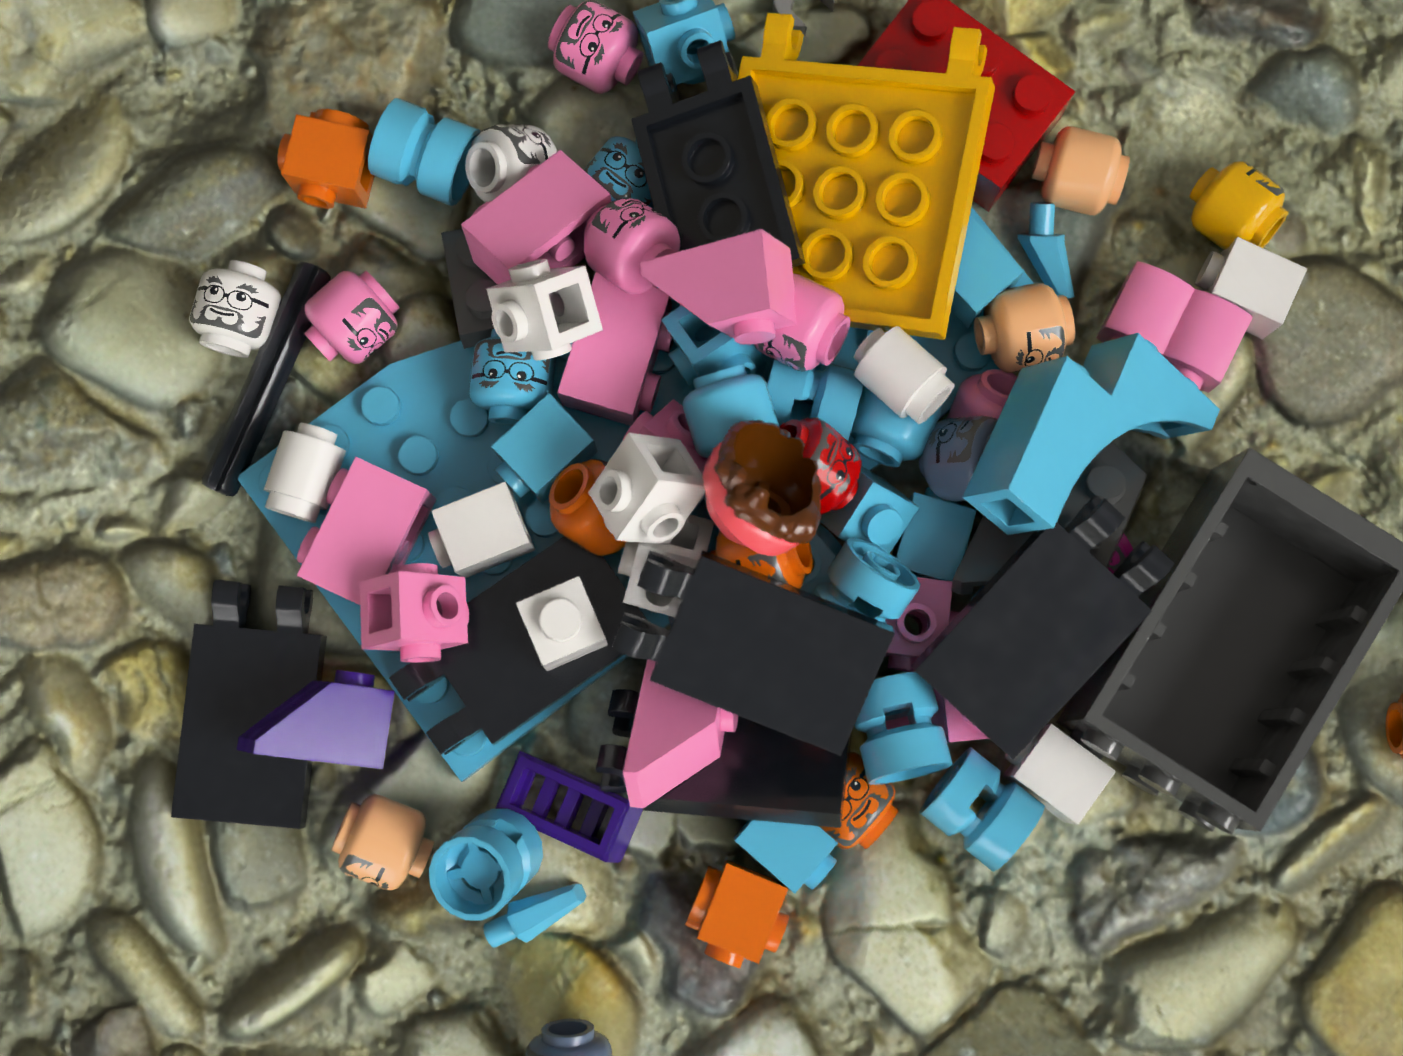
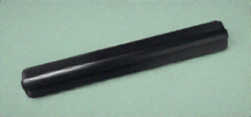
(264, 383)

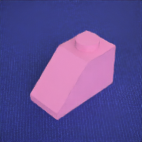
(732, 284)
(670, 740)

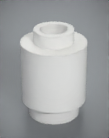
(902, 374)
(303, 472)

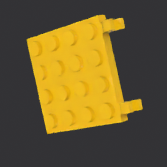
(877, 172)

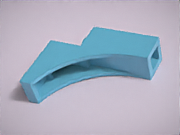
(1066, 416)

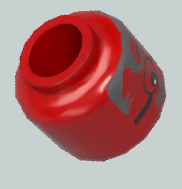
(836, 458)

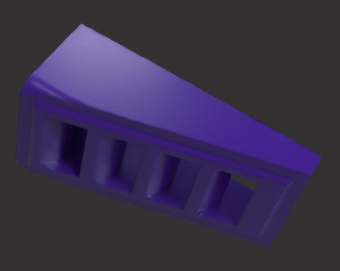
(620, 826)

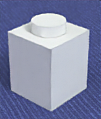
(1253, 281)
(480, 531)
(562, 624)
(1059, 774)

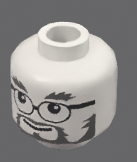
(504, 156)
(234, 309)

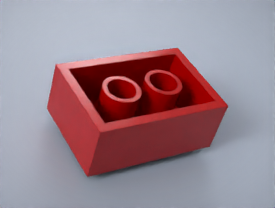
(1025, 96)

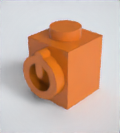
(327, 159)
(738, 914)

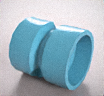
(413, 148)
(833, 391)
(869, 581)
(908, 749)
(1001, 822)
(485, 864)

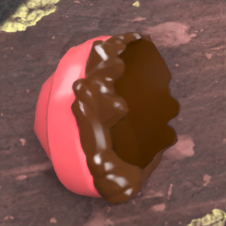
(763, 488)

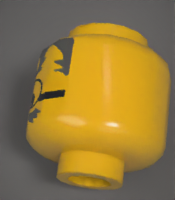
(1237, 204)

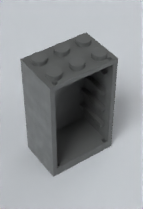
(1242, 644)

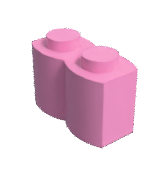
(1184, 323)

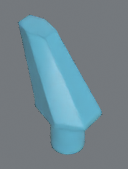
(1047, 249)
(533, 915)

